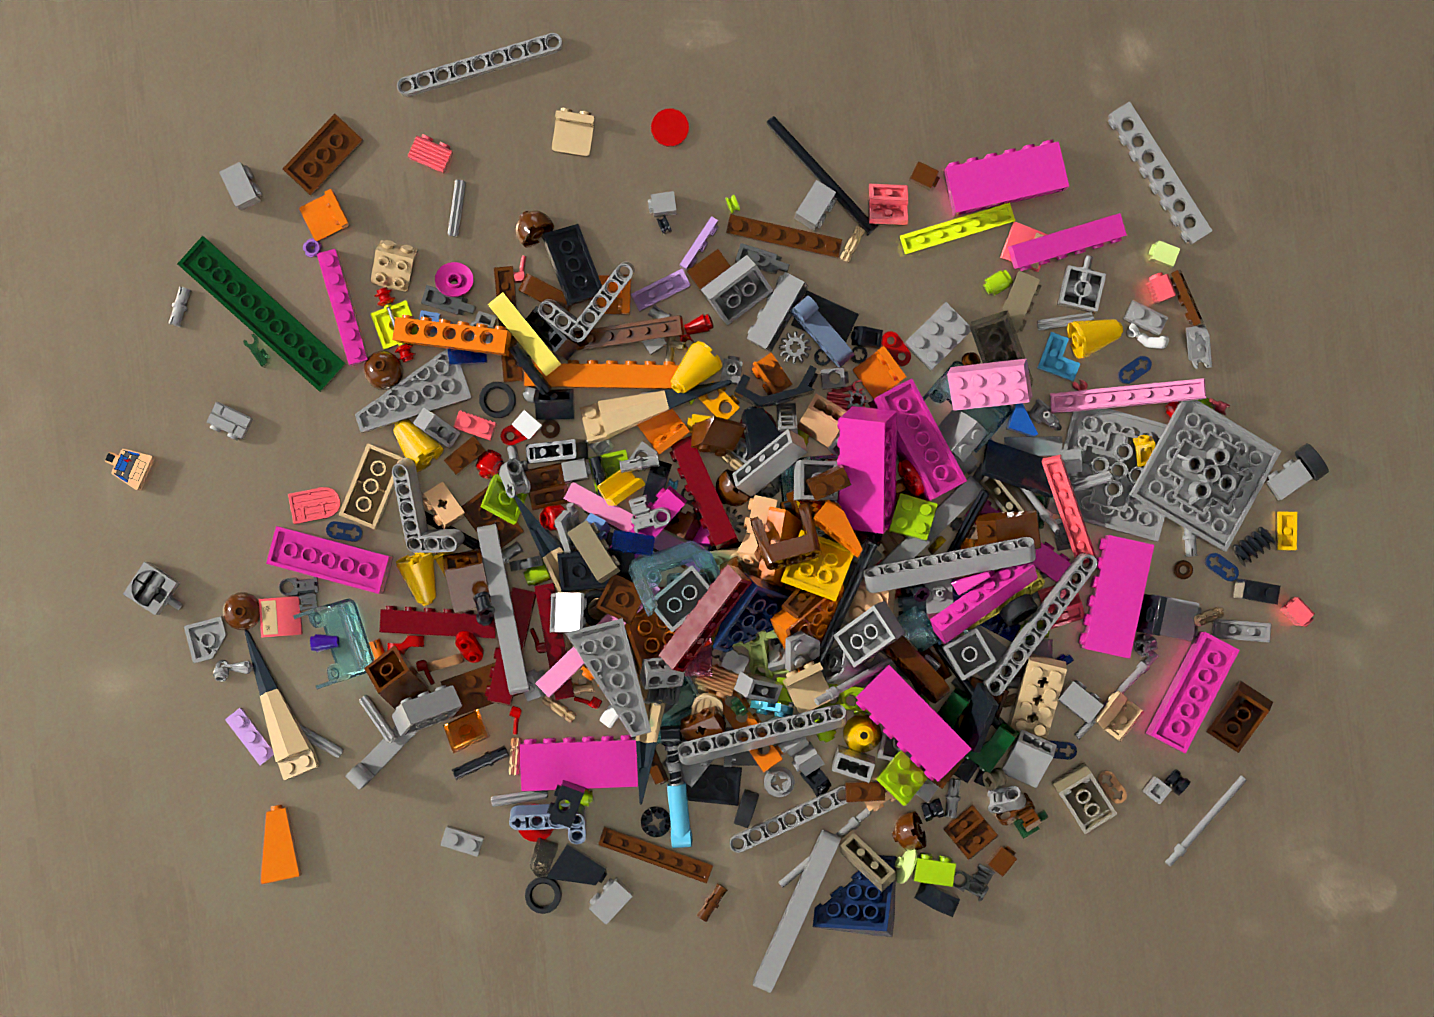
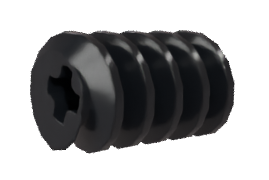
(1253, 545)

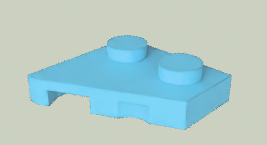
(778, 709)

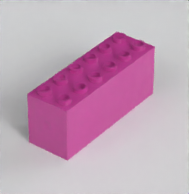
(1006, 177)
(921, 440)
(869, 459)
(329, 560)
(1116, 596)
(1192, 691)
(912, 723)
(580, 762)

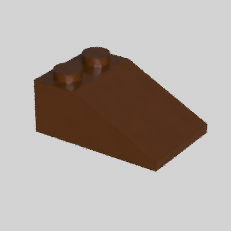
(1007, 526)
(1240, 716)

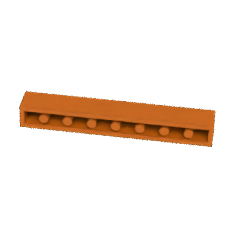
(609, 375)

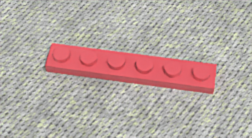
(1068, 506)

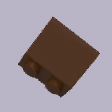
(716, 435)

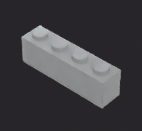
(777, 311)
(769, 462)

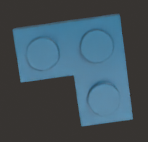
(1053, 360)

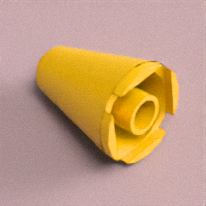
(1092, 335)
(695, 367)
(416, 444)
(419, 576)
(855, 727)

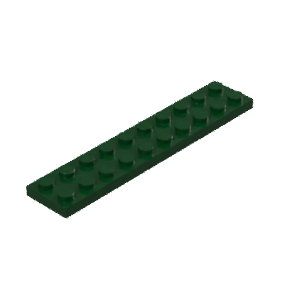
(261, 313)

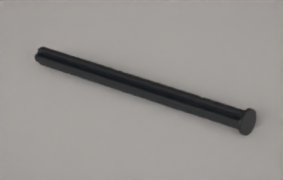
(823, 177)
(846, 599)

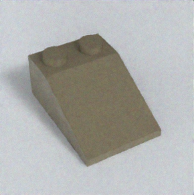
(1084, 798)

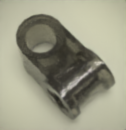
(543, 853)

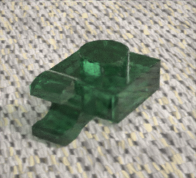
(260, 355)
(1019, 825)

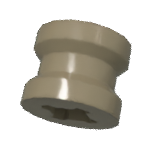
(994, 779)

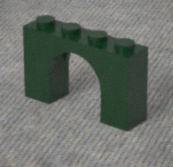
(992, 749)

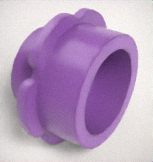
(307, 247)

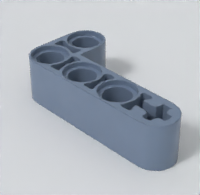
(821, 331)
(519, 820)

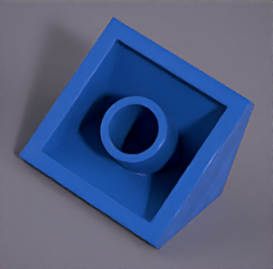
(1020, 421)

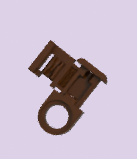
(657, 770)
(1027, 814)

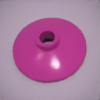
(454, 272)

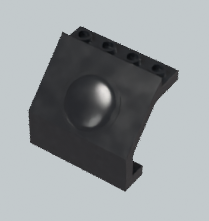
(804, 389)

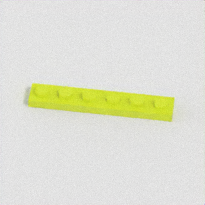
(957, 228)

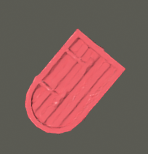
(313, 504)

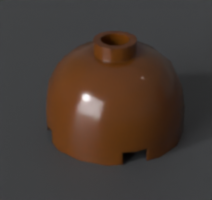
(532, 226)
(383, 370)
(727, 490)
(241, 611)
(909, 832)

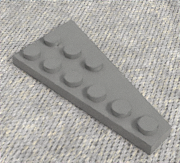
(428, 387)
(610, 662)

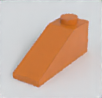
(835, 523)

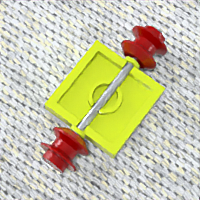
(385, 320)

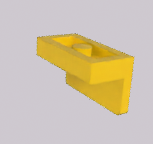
(619, 487)

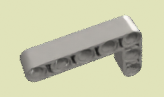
(593, 307)
(417, 514)
(365, 770)

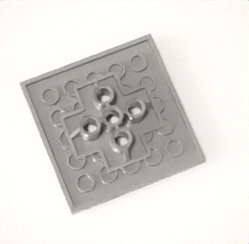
(1099, 437)
(1171, 484)

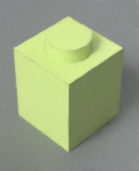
(1164, 254)

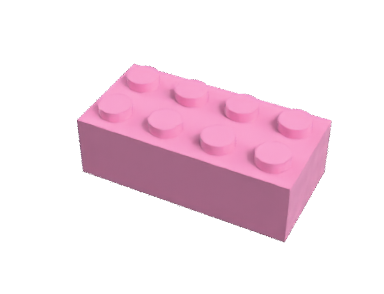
(989, 384)

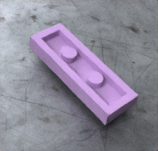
(700, 243)
(660, 290)
(250, 736)

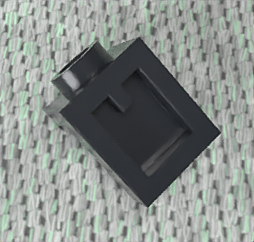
(866, 337)
(817, 782)

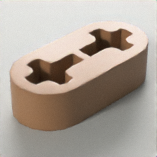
(445, 662)
(1108, 789)

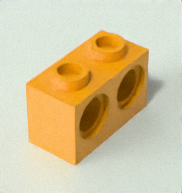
(715, 405)

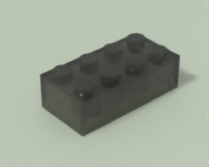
(997, 339)

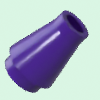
(323, 642)

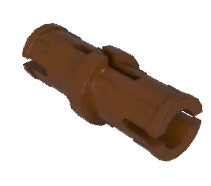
(712, 902)

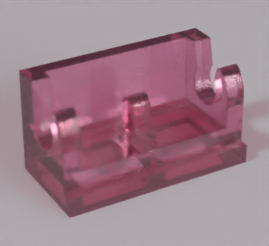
(702, 664)

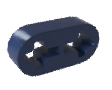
(1137, 373)
(343, 536)
(1219, 570)
(1061, 755)

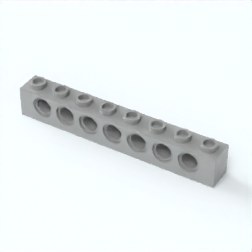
(1170, 178)

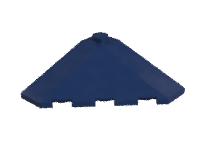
(750, 614)
(860, 907)

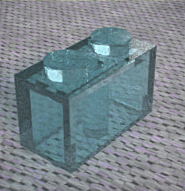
(918, 628)

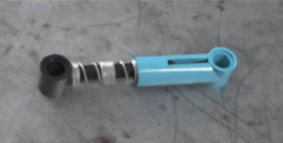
(677, 794)

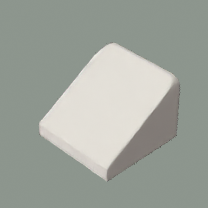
(601, 447)
(609, 717)

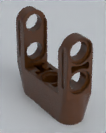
(788, 551)

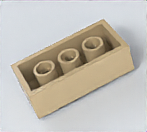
(360, 491)
(1030, 687)

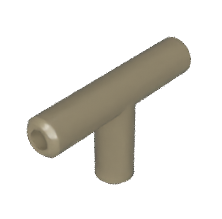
(671, 344)

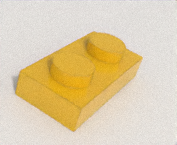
(1286, 531)

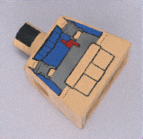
(130, 467)

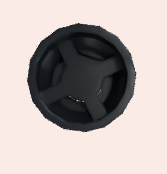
(1177, 782)
(935, 806)

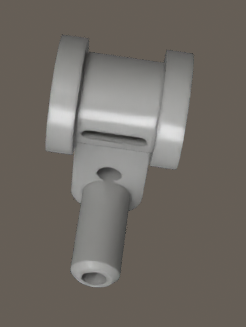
(1041, 412)

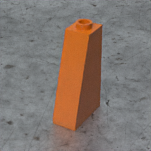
(779, 527)
(279, 849)

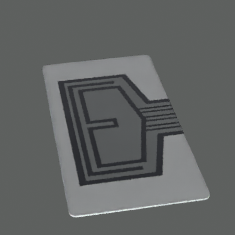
(1061, 537)

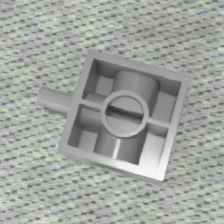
(1082, 287)
(153, 589)
(940, 595)

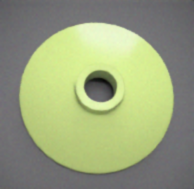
(905, 865)

